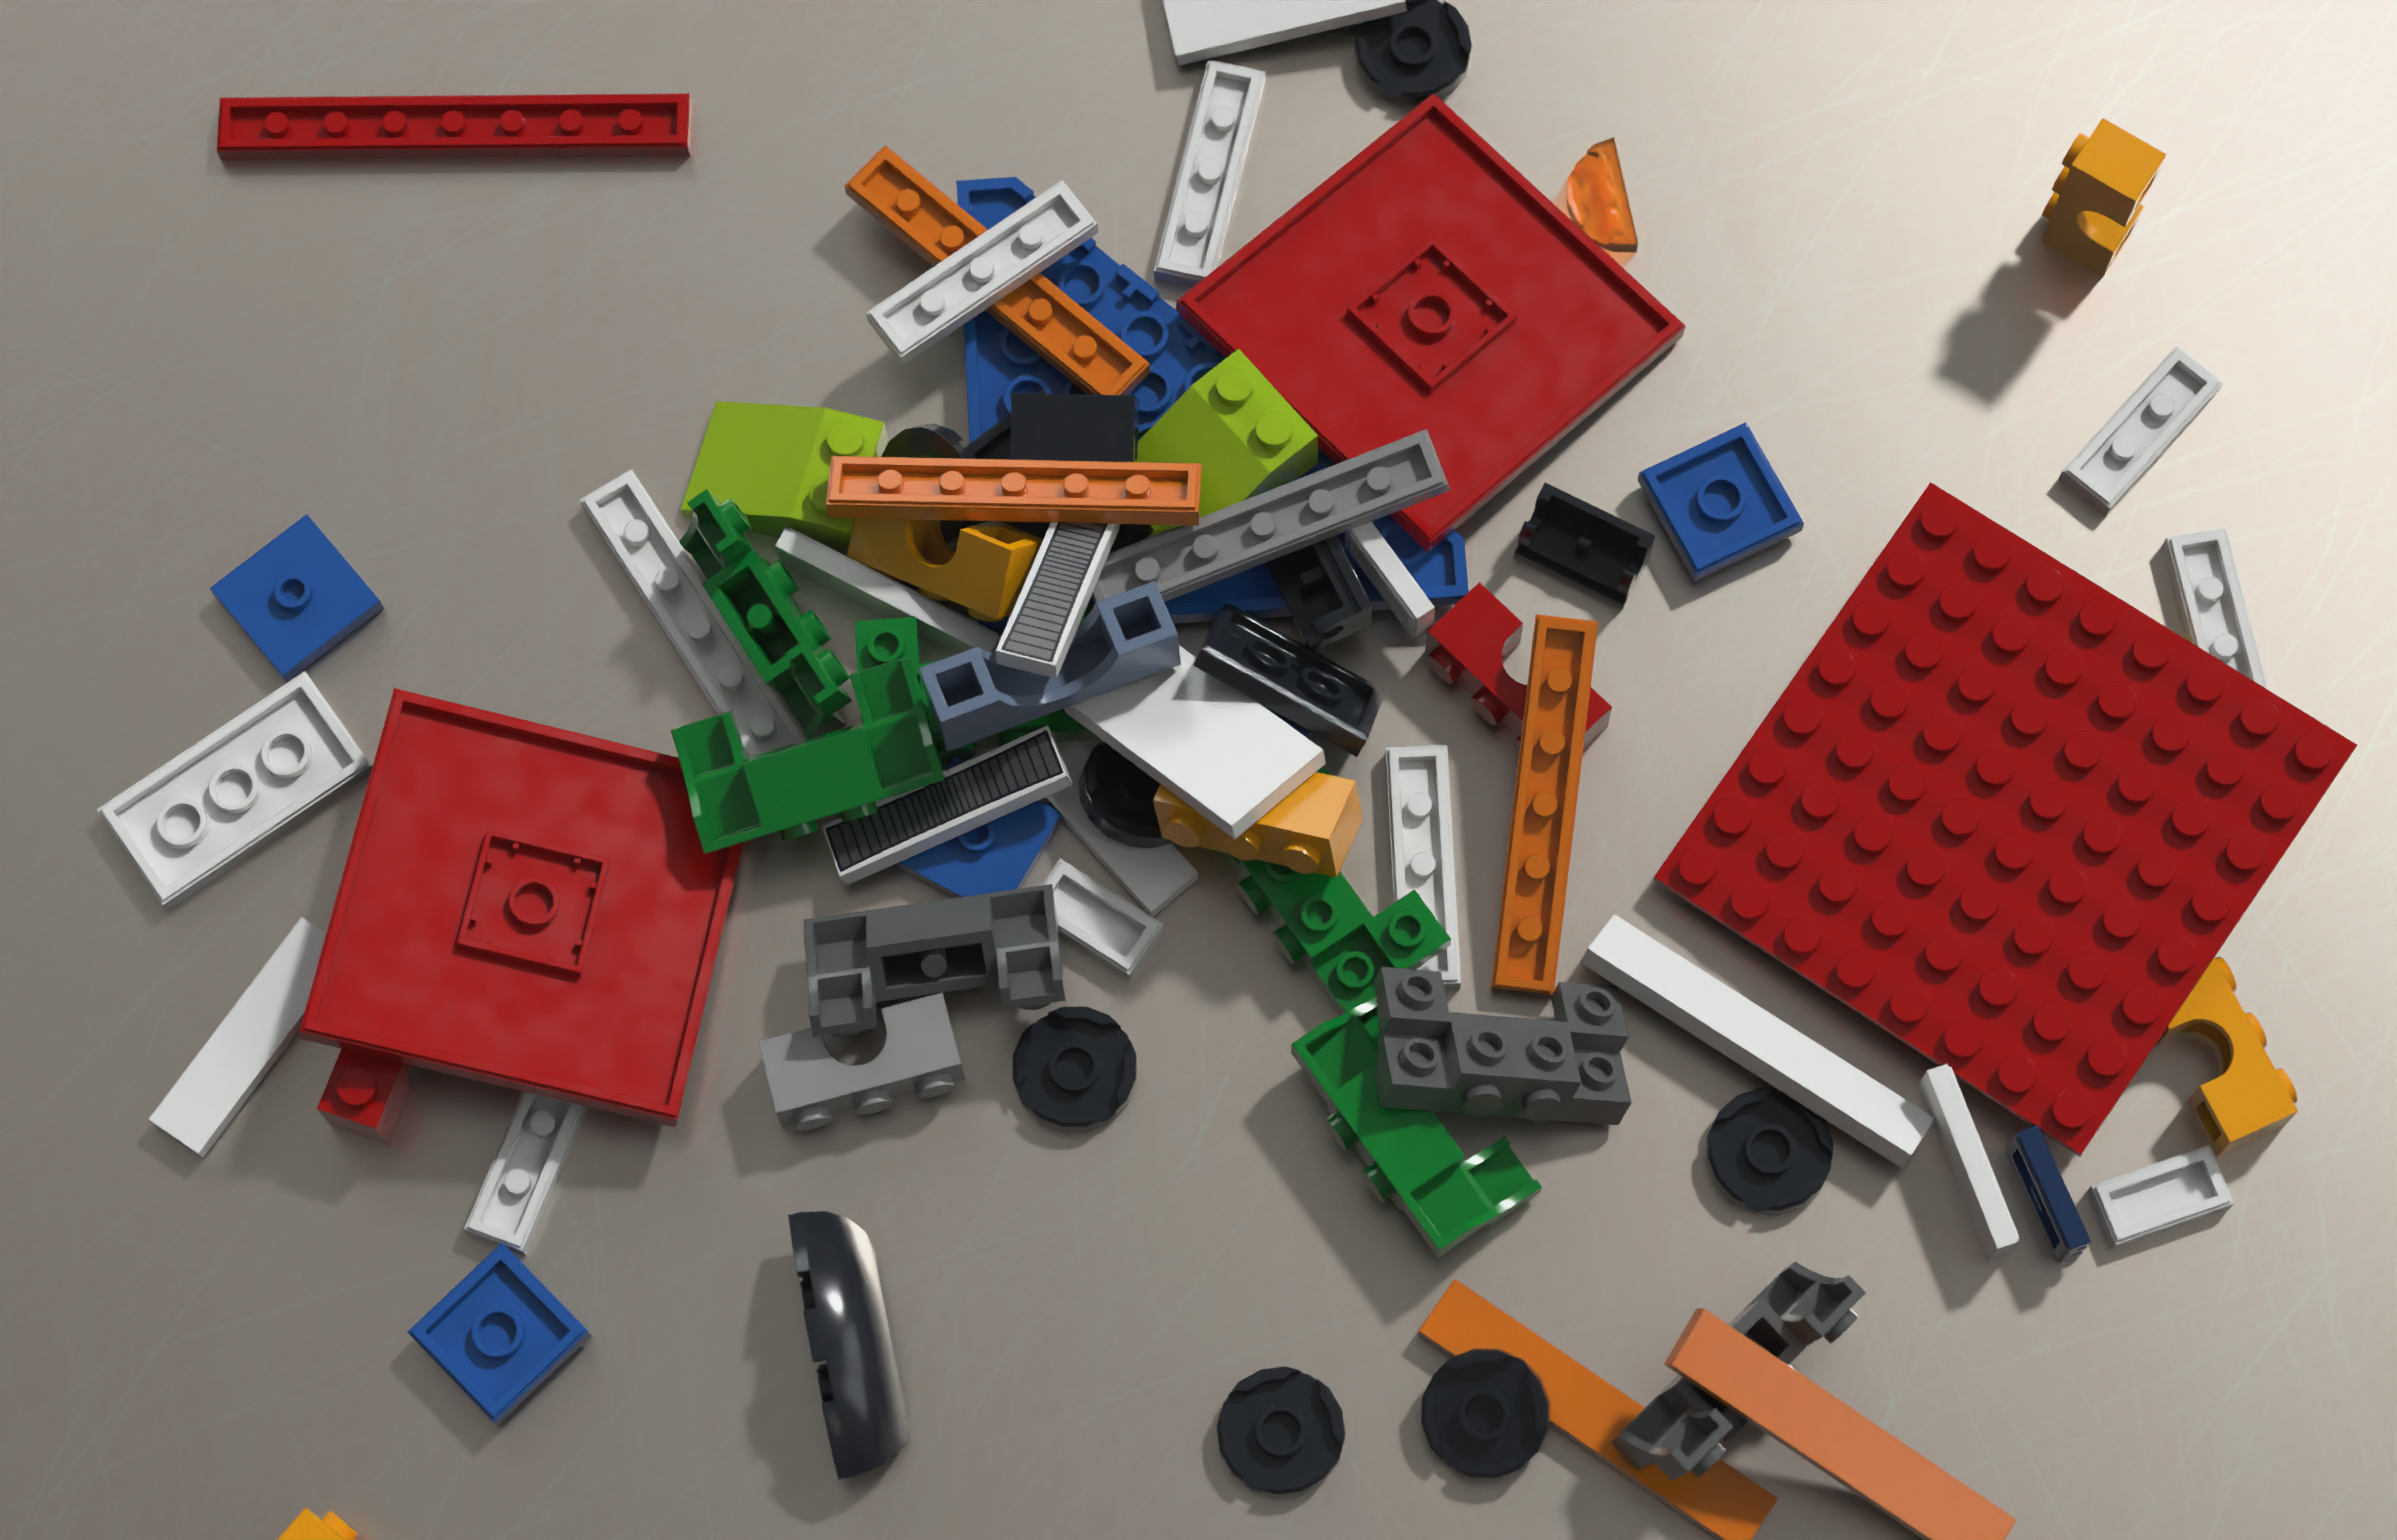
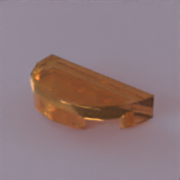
(1600, 200)

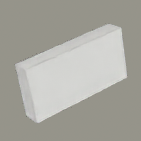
(1390, 578)
(1101, 920)
(2160, 1197)

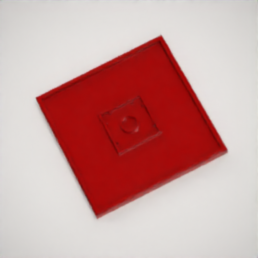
(1436, 301)
(524, 912)

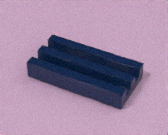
(2048, 1194)

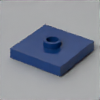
(1720, 501)
(296, 598)
(990, 856)
(499, 1334)

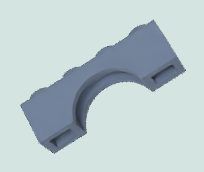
(1112, 647)

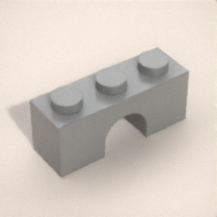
(813, 1085)

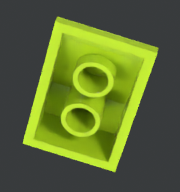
(1237, 432)
(779, 465)

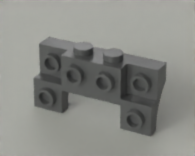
(931, 950)
(1499, 1062)
(1685, 1424)

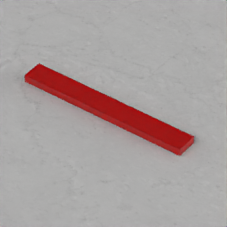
(454, 126)

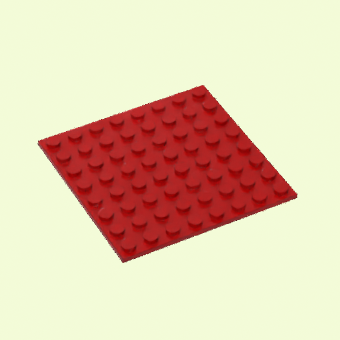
(2005, 816)

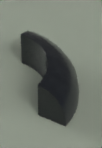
(852, 1333)

